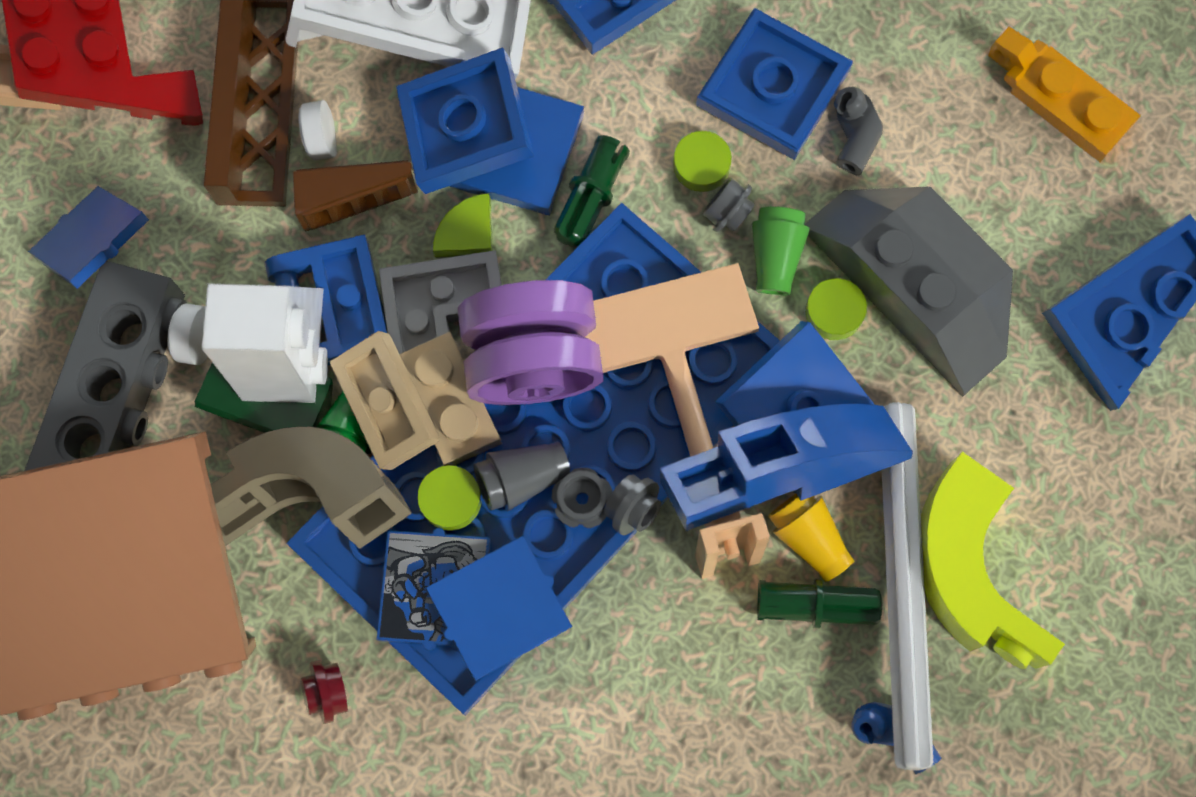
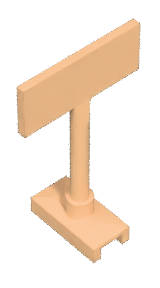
(663, 325)

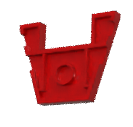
(80, 59)

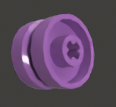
(530, 342)

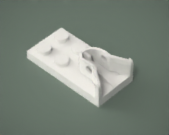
(421, 29)

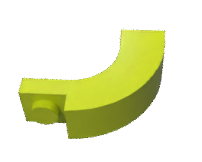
(955, 571)

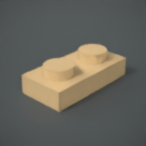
(441, 384)
(384, 400)

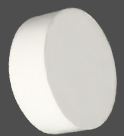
(317, 130)
(186, 334)

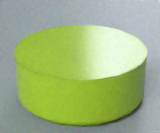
(702, 161)
(836, 308)
(449, 497)

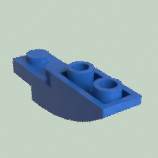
(780, 454)

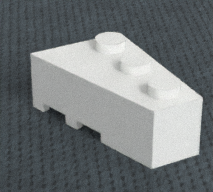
(266, 340)

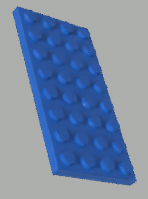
(614, 429)

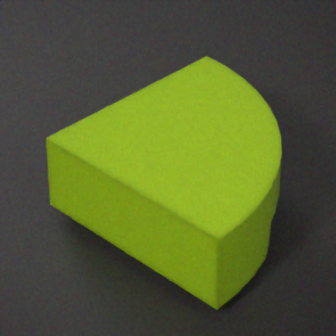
(465, 228)

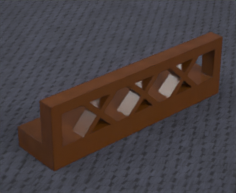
(231, 101)

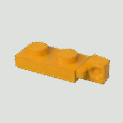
(1063, 93)

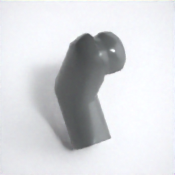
(860, 126)

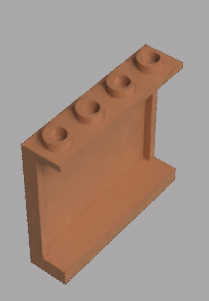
(113, 578)

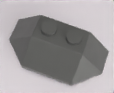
(923, 274)

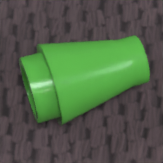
(778, 246)

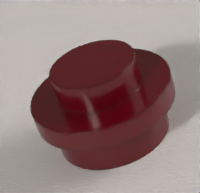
(324, 691)

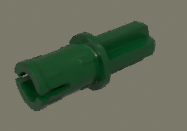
(590, 191)
(818, 603)

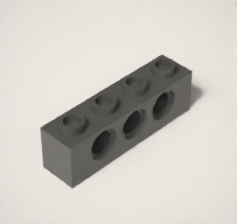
(75, 412)

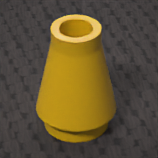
(812, 535)

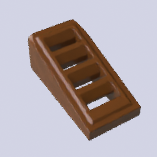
(344, 191)

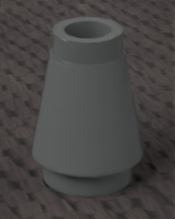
(519, 474)

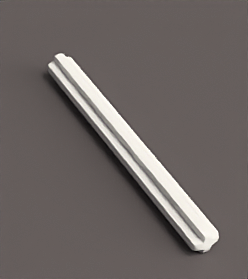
(907, 603)

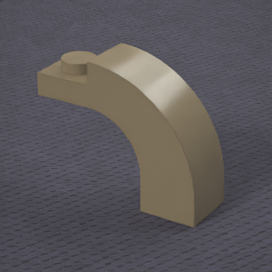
(306, 467)

